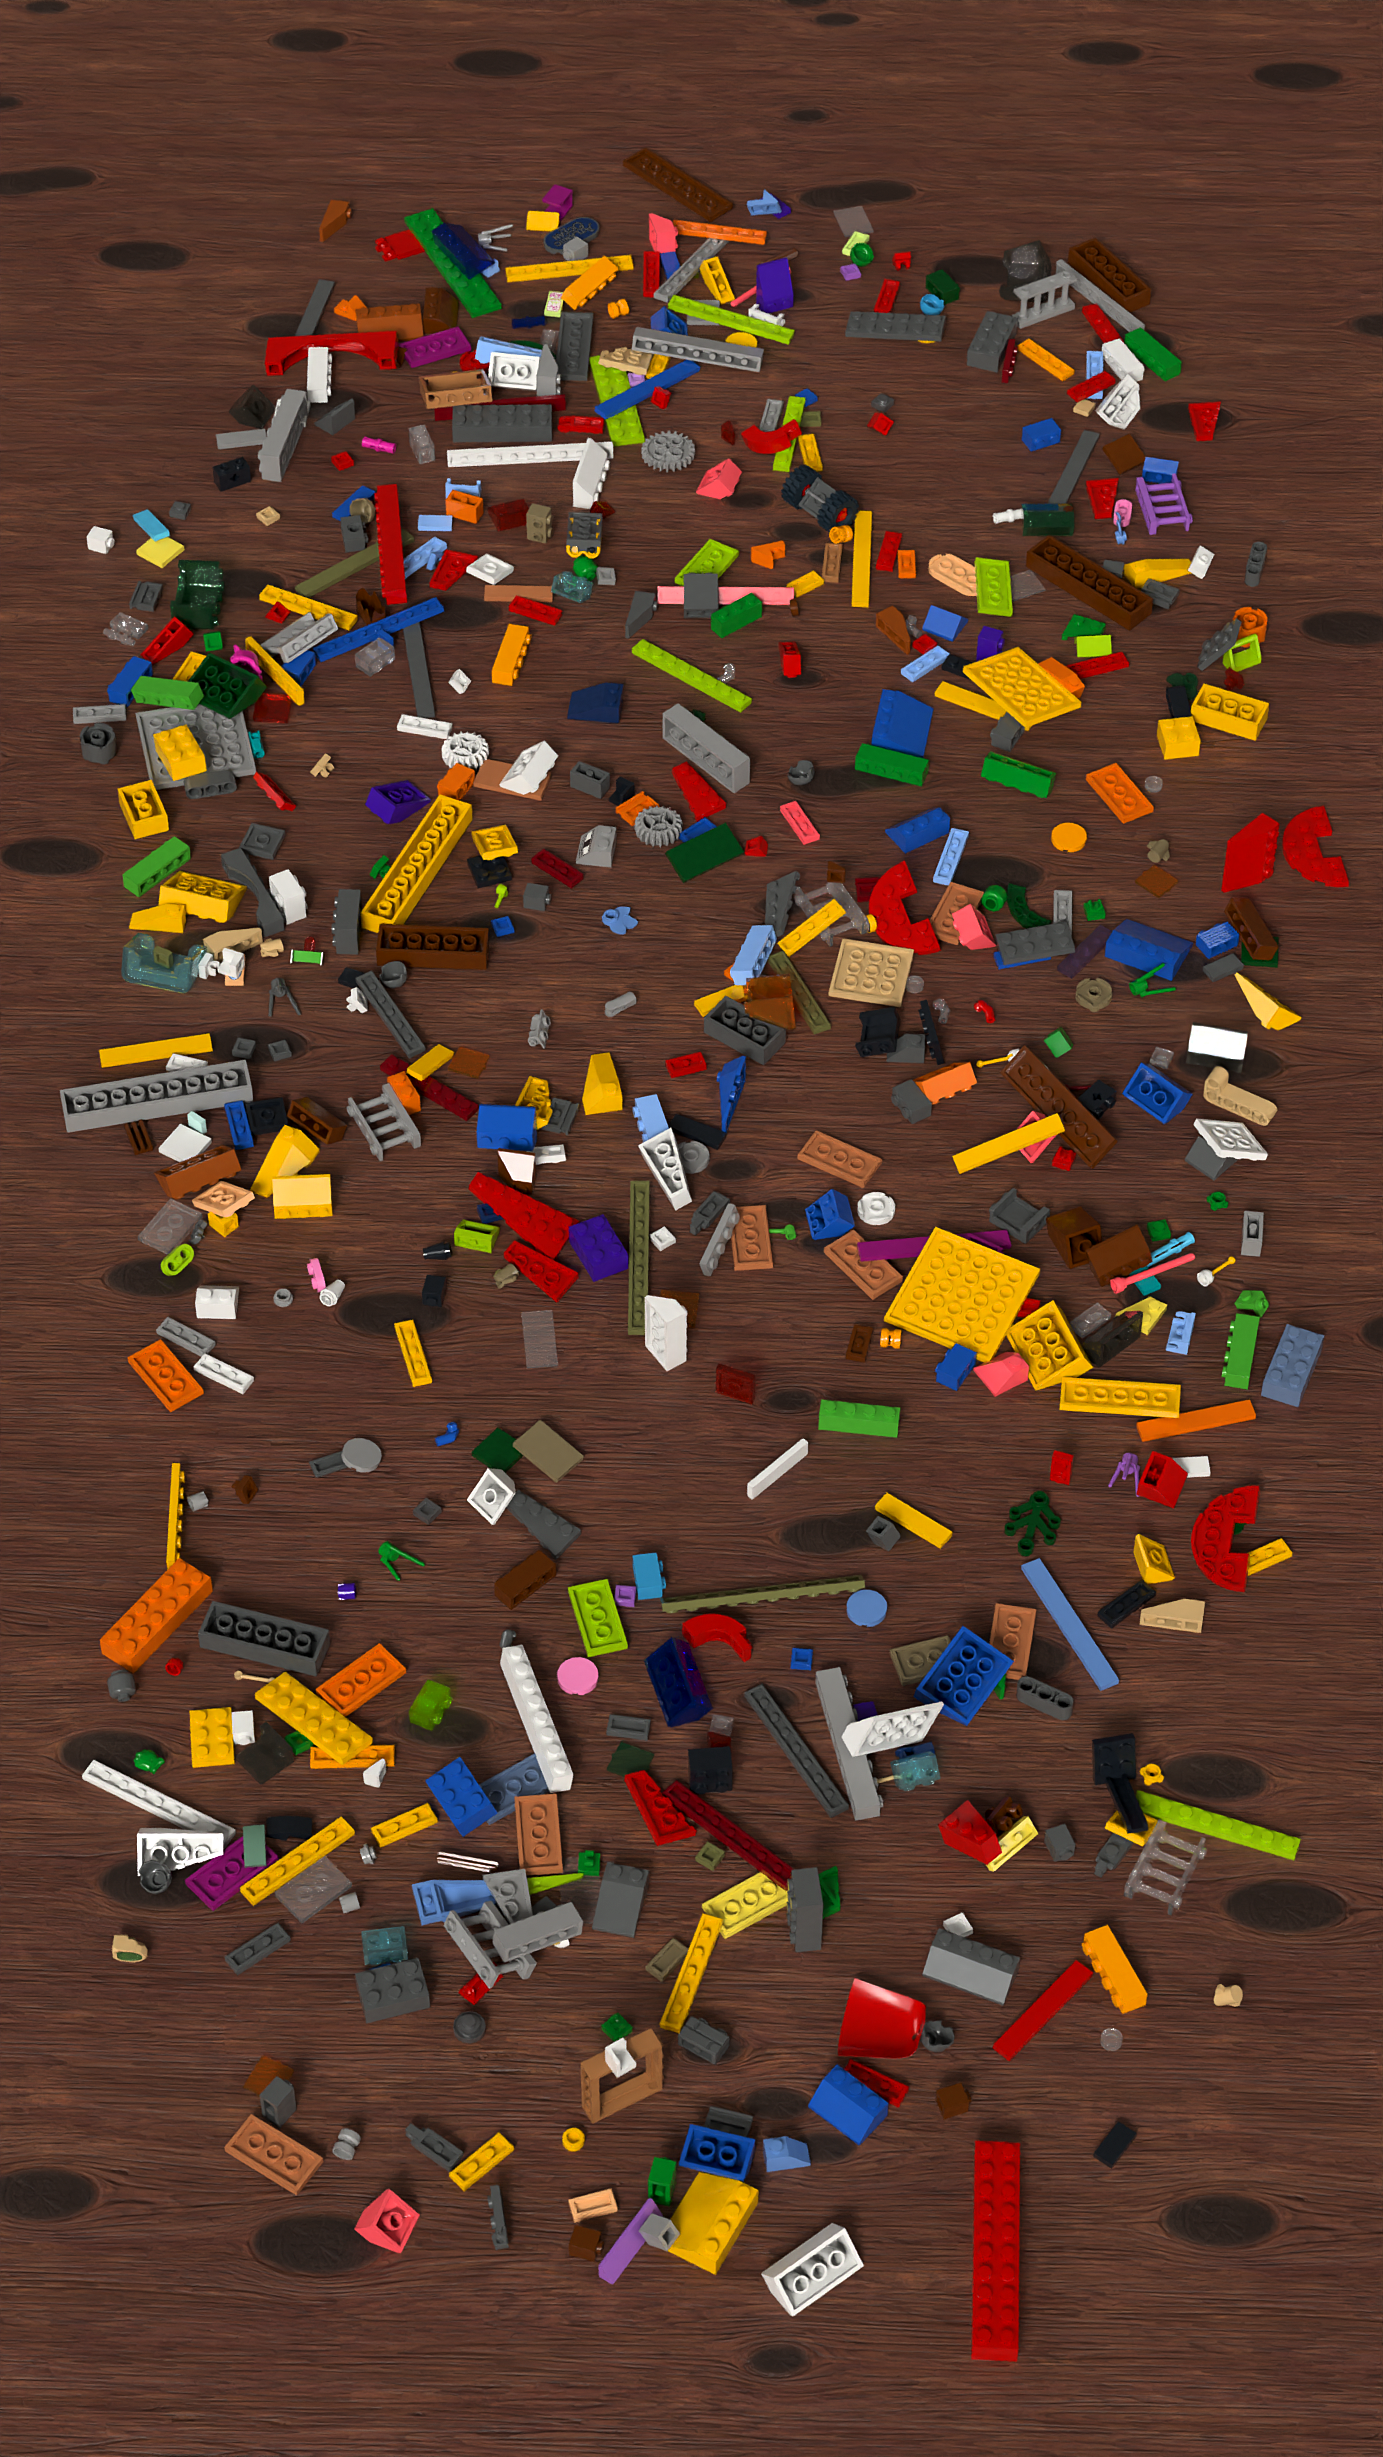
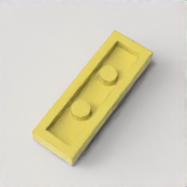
(1013, 1841)

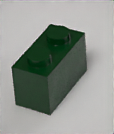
(942, 286)

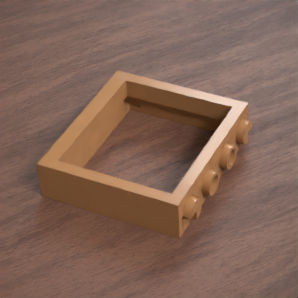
(455, 389)
(602, 2105)

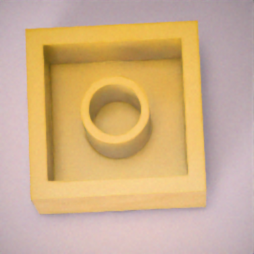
(1178, 737)

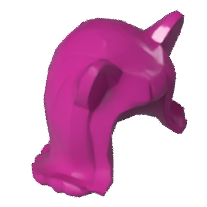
(247, 660)

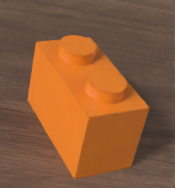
(464, 506)
(456, 782)
(405, 1092)

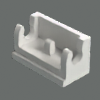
(757, 314)

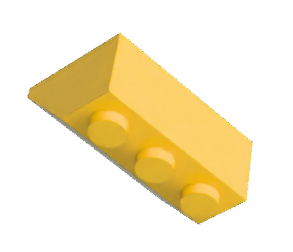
(302, 1196)

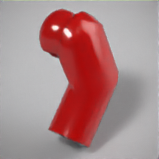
(980, 1006)

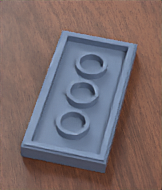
(518, 1780)

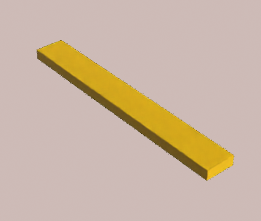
(562, 269)
(861, 559)

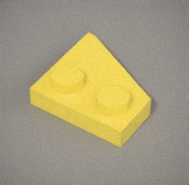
(1152, 1312)

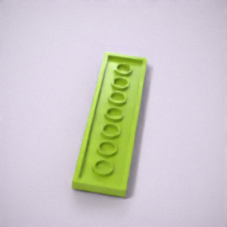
(609, 382)

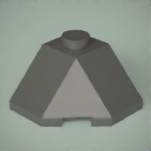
(909, 1049)

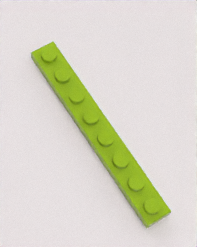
(731, 319)
(691, 675)
(1218, 1825)

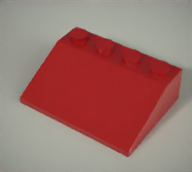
(1251, 854)

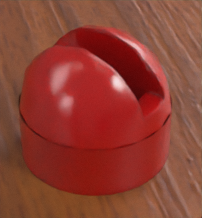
(174, 1666)

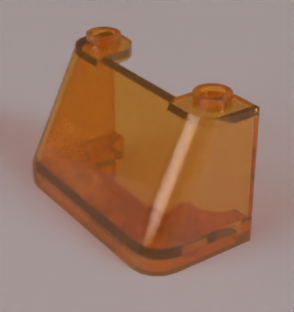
(770, 1000)

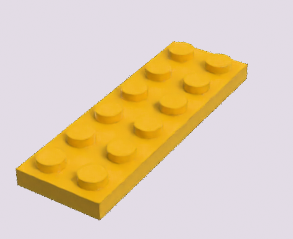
(1120, 1397)
(313, 1718)

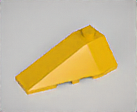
(1155, 569)
(1265, 1006)
(602, 1086)
(537, 1095)
(286, 1157)

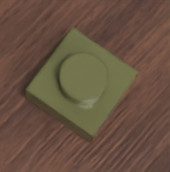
(163, 957)
(710, 1856)

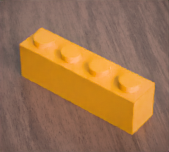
(589, 283)
(511, 654)
(1114, 1969)

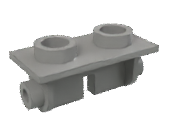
(539, 1029)

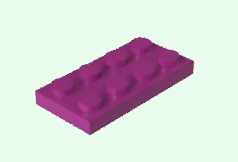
(435, 347)
(225, 1875)

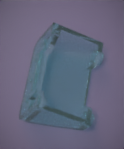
(140, 968)

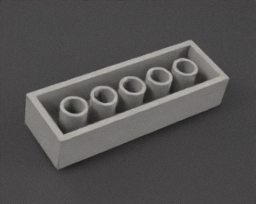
(283, 435)
(706, 748)

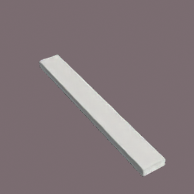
(154, 1801)

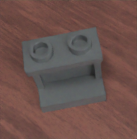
(700, 595)
(1018, 1217)

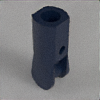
(914, 1750)

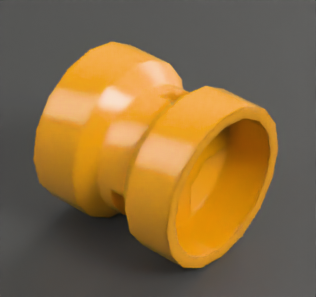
(618, 308)
(841, 534)
(895, 1338)

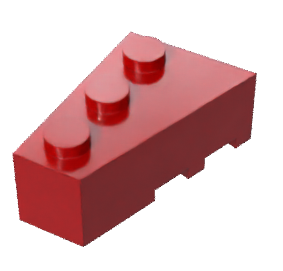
(970, 1834)

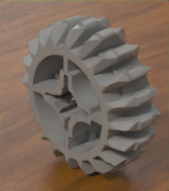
(658, 826)

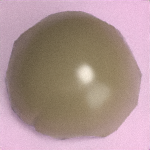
(364, 508)

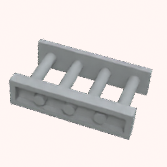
(1052, 307)
(299, 636)
(395, 1110)
(479, 1958)

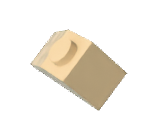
(234, 940)
(1176, 1615)

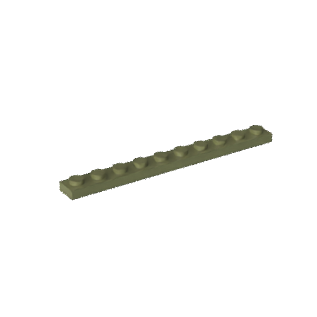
(638, 1256)
(769, 1593)

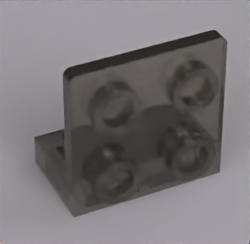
(266, 1755)

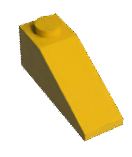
(716, 280)
(160, 918)

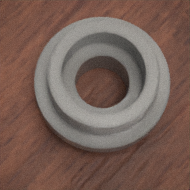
(283, 1298)
(368, 1854)

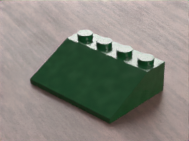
(226, 686)

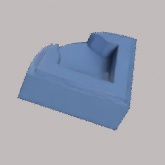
(433, 559)

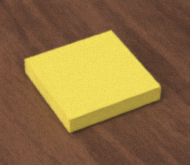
(160, 551)

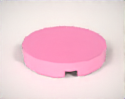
(577, 1676)

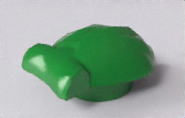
(148, 1760)

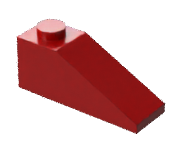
(168, 641)
(790, 659)

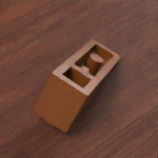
(334, 218)
(893, 625)

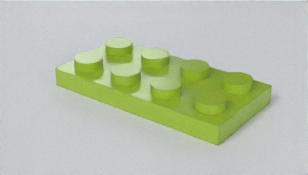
(711, 558)
(993, 587)
(597, 1618)

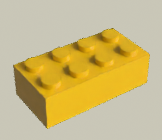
(1229, 711)

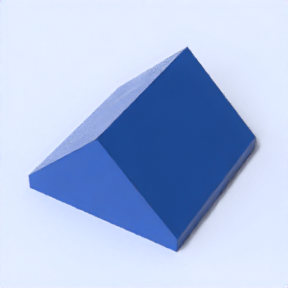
(944, 623)

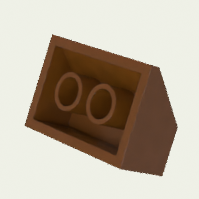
(439, 311)
(1119, 1255)

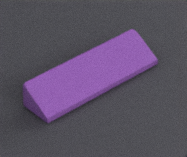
(626, 2245)

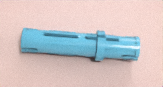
(1185, 1240)

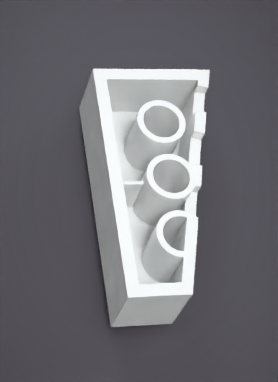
(665, 1162)

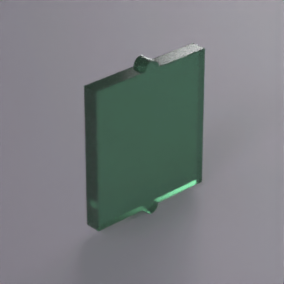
(629, 1760)

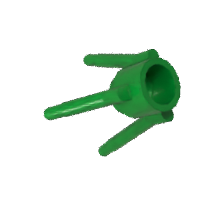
(1139, 986)
(391, 1553)

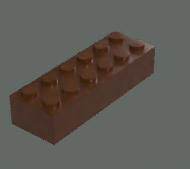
(1109, 274)
(433, 946)

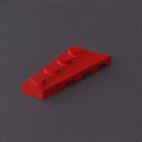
(701, 797)
(657, 1811)

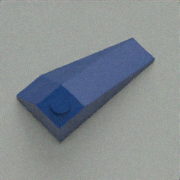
(731, 1084)

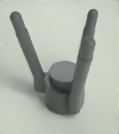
(279, 990)

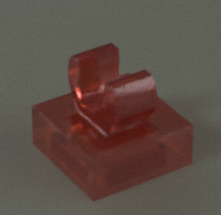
(1233, 680)

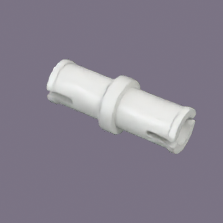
(1010, 515)

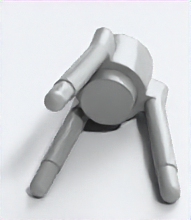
(485, 238)

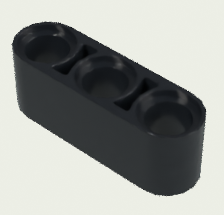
(1177, 702)

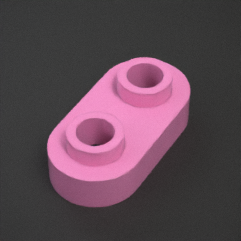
(1124, 508)
(315, 1269)

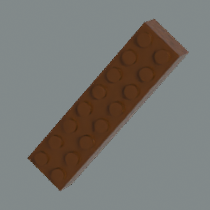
(1089, 582)

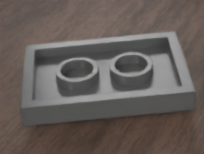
(1219, 644)

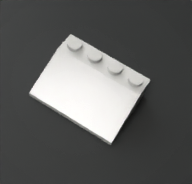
(890, 1729)

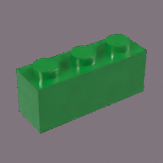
(736, 615)

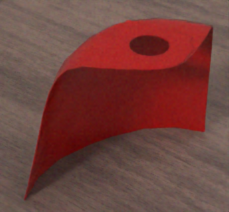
(880, 2023)

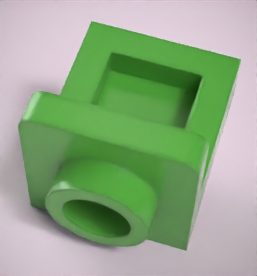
(1252, 1300)

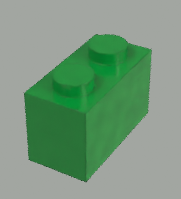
(662, 2181)

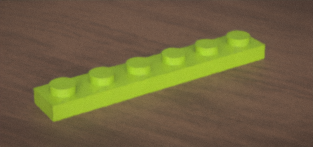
(793, 411)

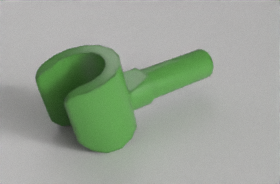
(789, 1231)

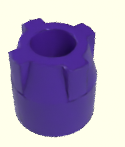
(347, 1591)

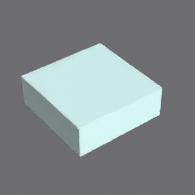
(197, 1122)

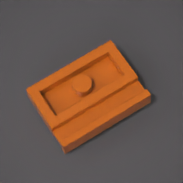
(630, 808)

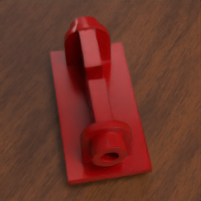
(476, 1988)

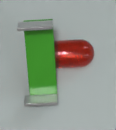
(309, 954)

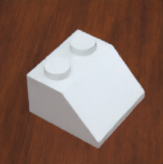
(217, 1302)

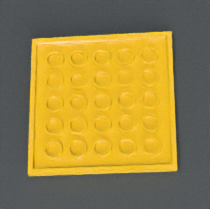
(962, 1294)

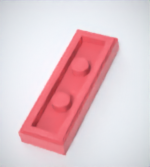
(799, 822)

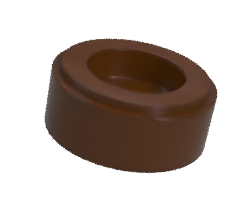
(794, 608)

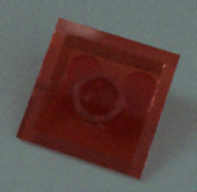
(509, 514)

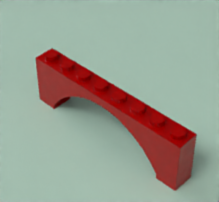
(286, 351)

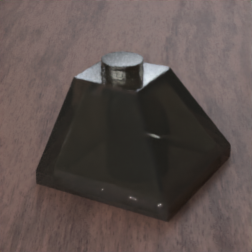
(252, 408)

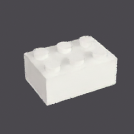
(513, 371)

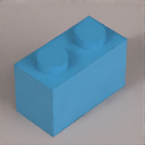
(647, 1576)

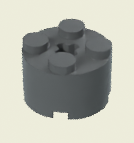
(98, 743)

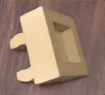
(322, 765)

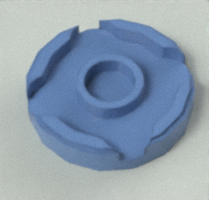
(866, 1608)

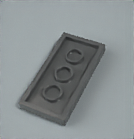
(1035, 943)

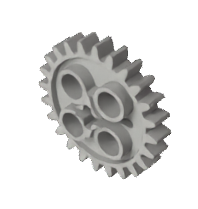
(668, 451)

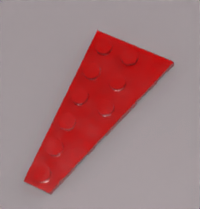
(529, 1218)

